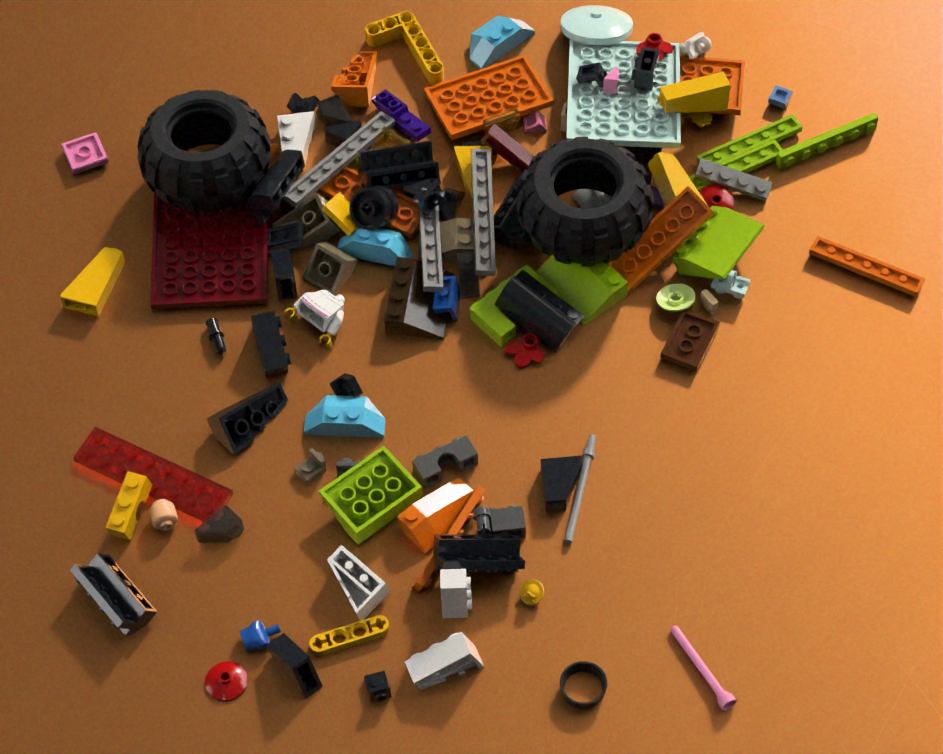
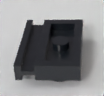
(285, 238)

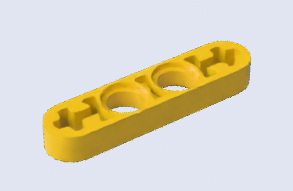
(348, 632)

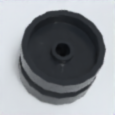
(373, 207)

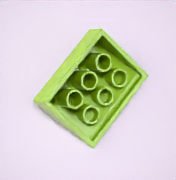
(717, 244)
(585, 288)
(371, 494)

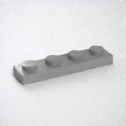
(733, 179)

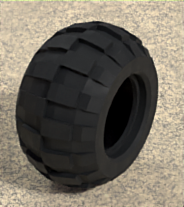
(207, 178)
(580, 233)

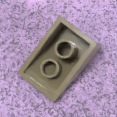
(317, 224)
(455, 237)

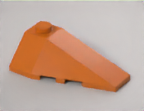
(357, 79)
(433, 514)

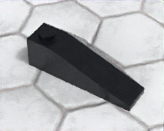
(241, 422)

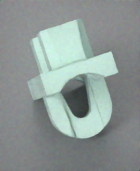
(738, 290)

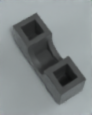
(458, 452)

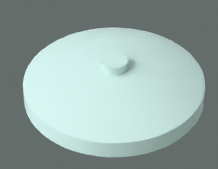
(596, 25)

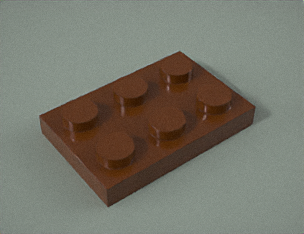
(690, 340)

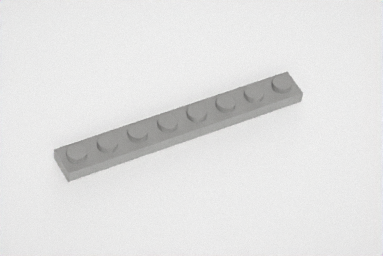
(337, 159)
(483, 212)

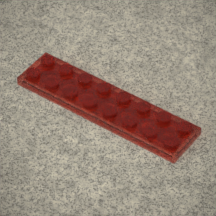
(170, 481)

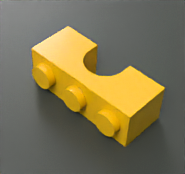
(123, 515)

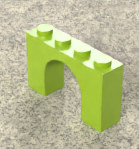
(490, 318)

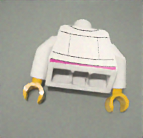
(321, 310)

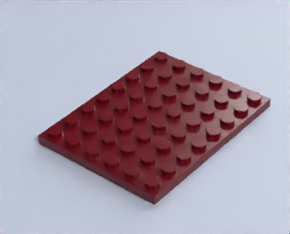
(208, 257)

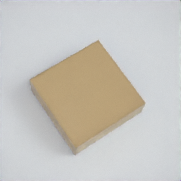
(709, 302)

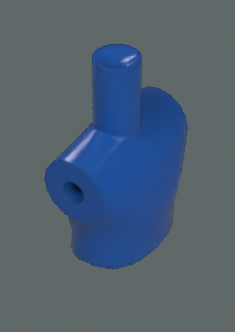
(257, 636)

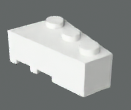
(359, 583)
(455, 593)
(442, 660)

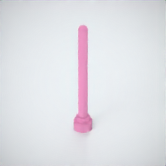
(725, 699)

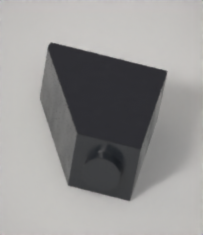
(284, 275)
(559, 480)
(295, 664)

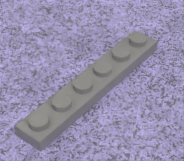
(431, 251)

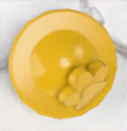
(531, 592)

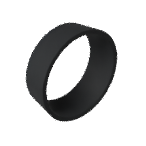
(583, 666)

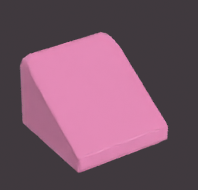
(610, 82)
(534, 122)

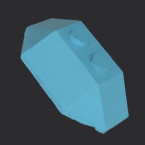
(497, 39)
(376, 245)
(345, 417)

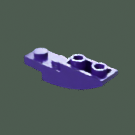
(405, 121)

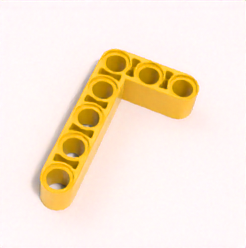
(407, 27)

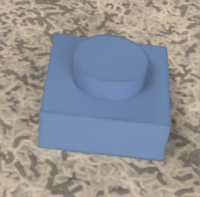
(780, 96)

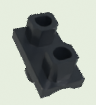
(431, 197)

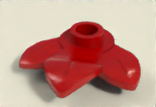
(655, 41)
(525, 353)

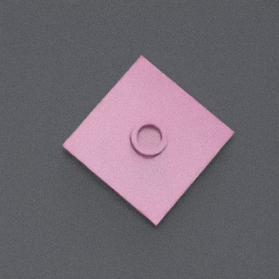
(84, 153)

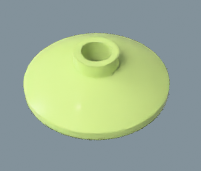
(675, 297)

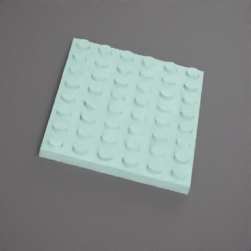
(631, 114)

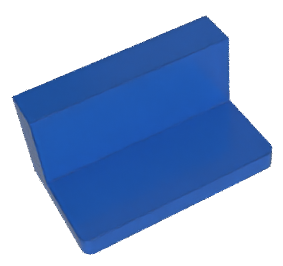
(448, 299)

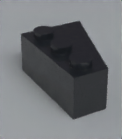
(270, 343)

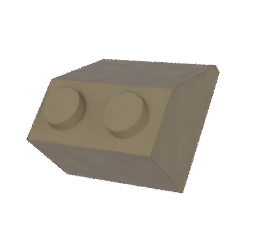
(329, 267)

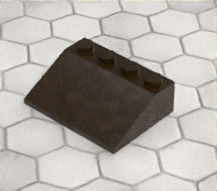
(408, 307)

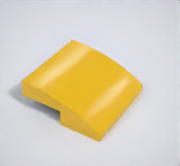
(339, 212)

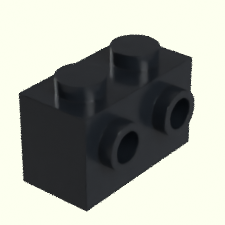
(646, 68)

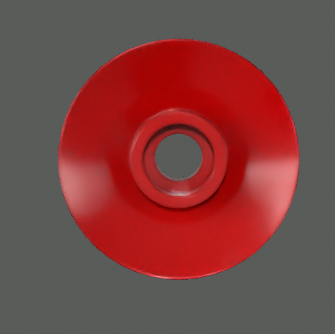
(722, 193)
(226, 689)

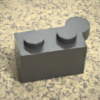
(500, 521)

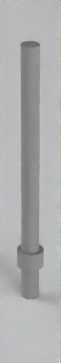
(588, 455)

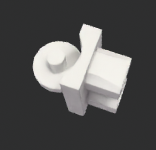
(695, 45)

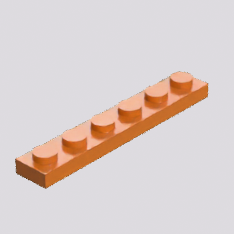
(867, 266)
(464, 516)

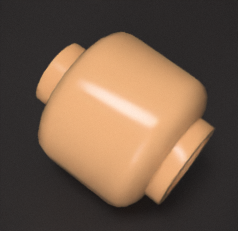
(163, 515)

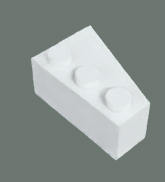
(296, 131)

